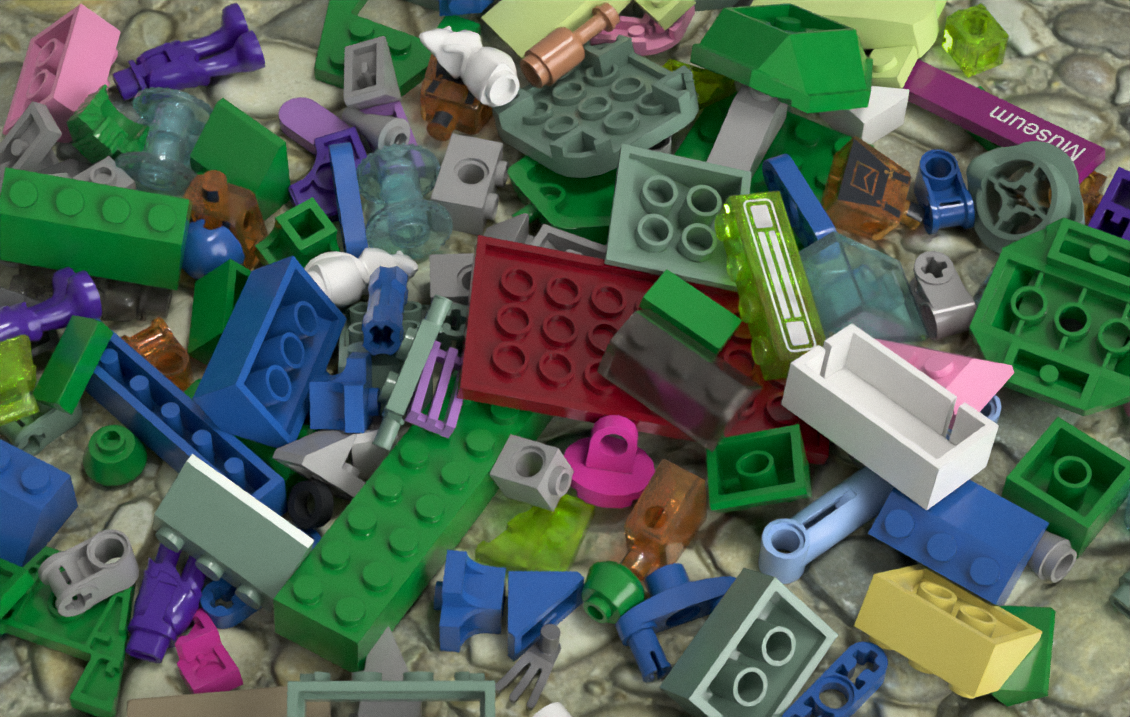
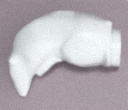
(485, 70)
(347, 277)

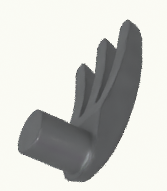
(541, 658)

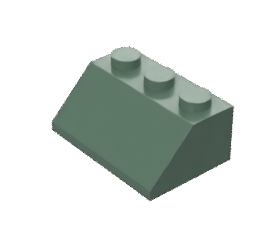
(230, 534)
(750, 652)

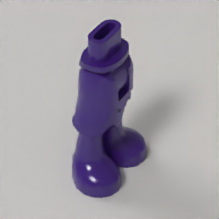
(178, 63)
(71, 296)
(163, 605)

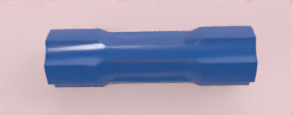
(385, 310)

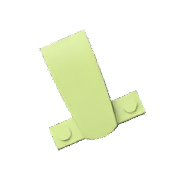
(527, 22)
(893, 28)

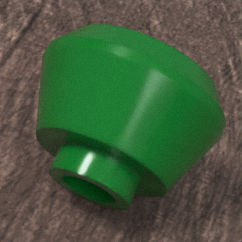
(114, 456)
(610, 591)

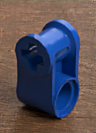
(943, 192)

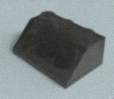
(677, 377)

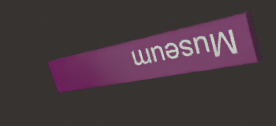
(994, 117)

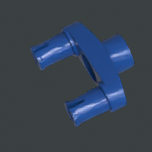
(671, 603)

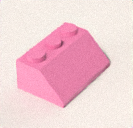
(65, 67)
(964, 376)

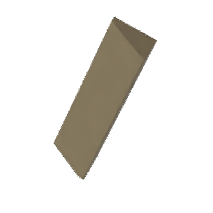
(235, 703)

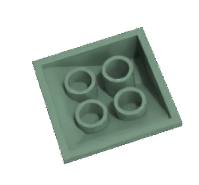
(668, 214)

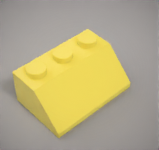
(945, 629)

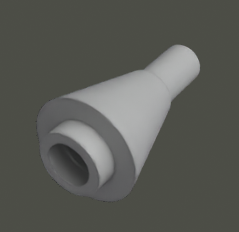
(378, 129)

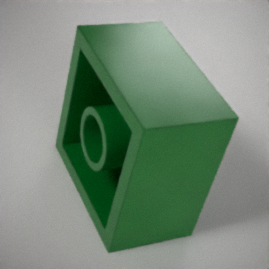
(1070, 483)

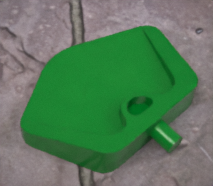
(564, 202)

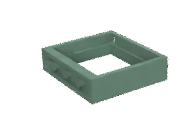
(369, 687)

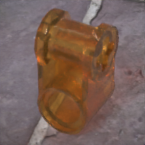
(163, 352)

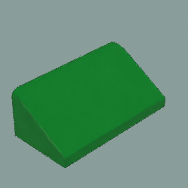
(72, 364)
(1032, 675)

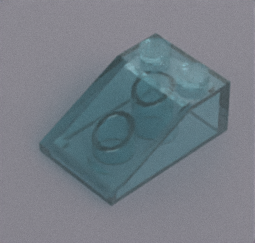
(862, 289)

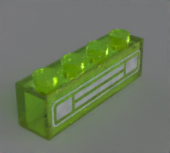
(769, 281)

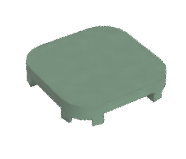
(596, 108)

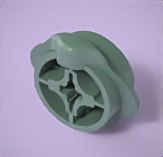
(990, 180)

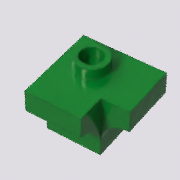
(299, 233)

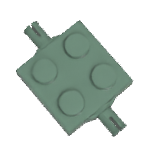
(400, 387)

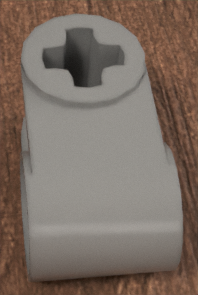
(941, 296)
(88, 573)

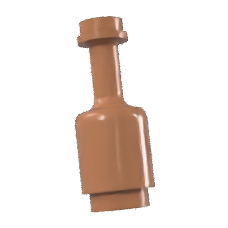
(564, 49)

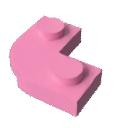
(646, 34)

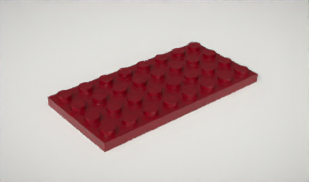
(544, 324)

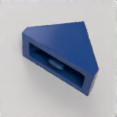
(539, 600)

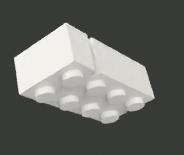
(888, 415)

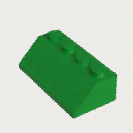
(93, 228)

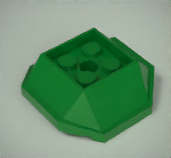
(789, 56)
(1053, 278)

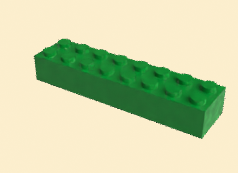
(397, 532)

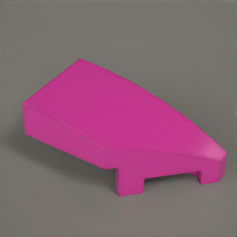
(204, 660)

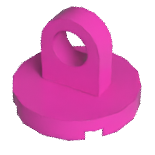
(607, 468)

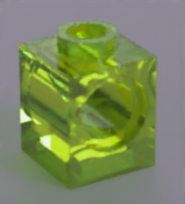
(974, 40)

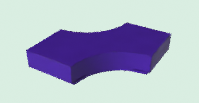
(319, 180)

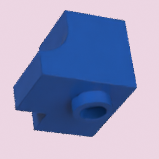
(345, 399)
(469, 600)

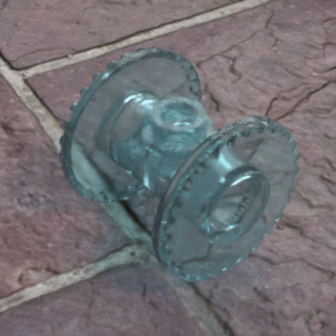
(166, 151)
(399, 180)

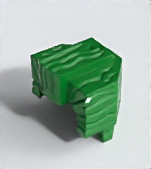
(102, 130)

